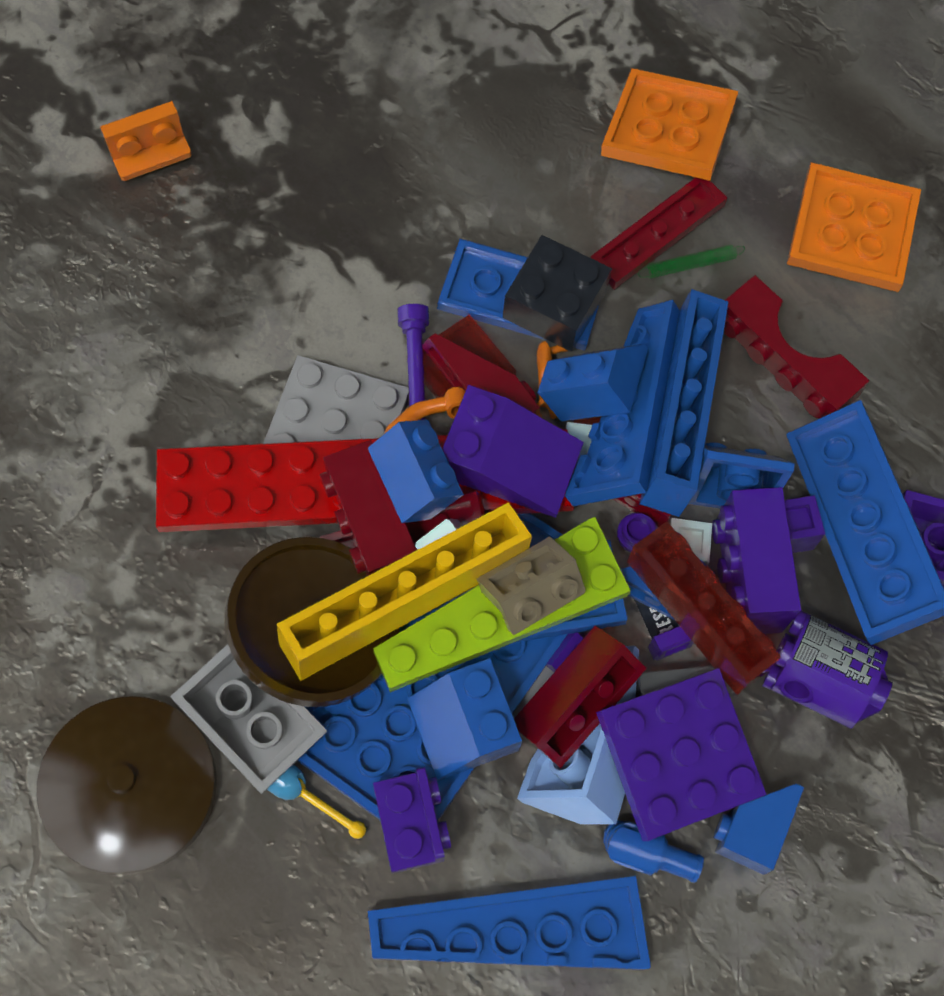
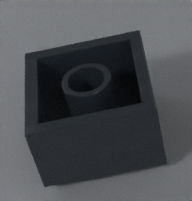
(556, 293)

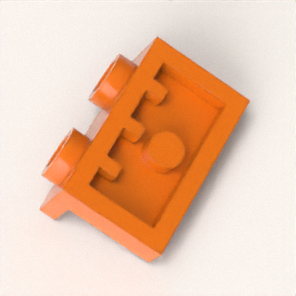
(146, 141)

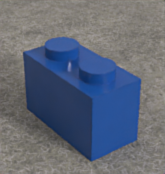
(415, 471)

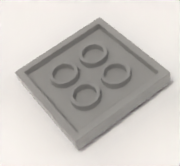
(333, 405)

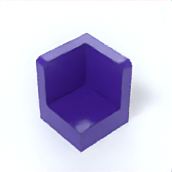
(804, 523)

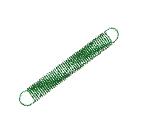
(691, 263)

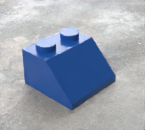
(593, 382)
(464, 720)

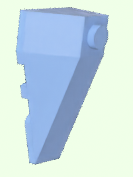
(585, 786)

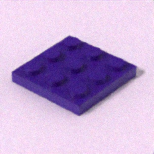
(681, 754)

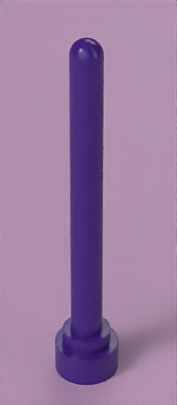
(413, 321)

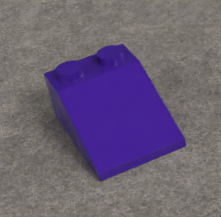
(510, 452)

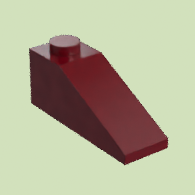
(466, 368)

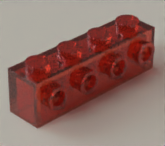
(703, 608)

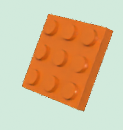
(670, 124)
(854, 227)

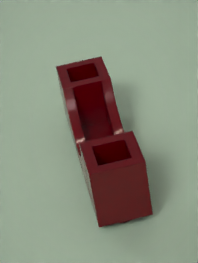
(817, 382)

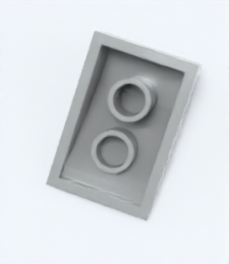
(245, 722)

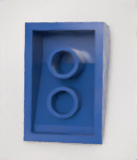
(737, 470)

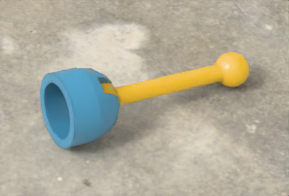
(292, 785)

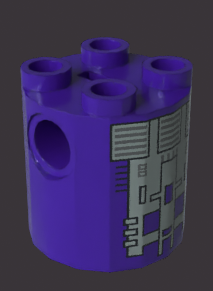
(830, 671)

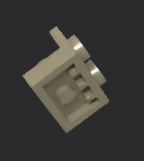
(533, 584)

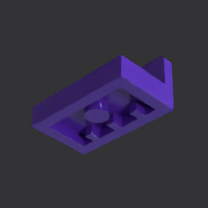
(410, 821)

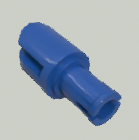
(627, 849)

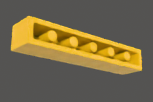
(400, 591)

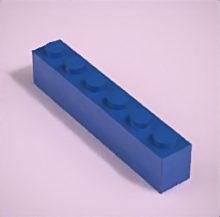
(686, 404)

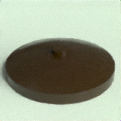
(277, 586)
(126, 785)

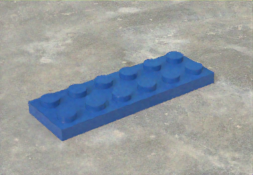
(868, 523)

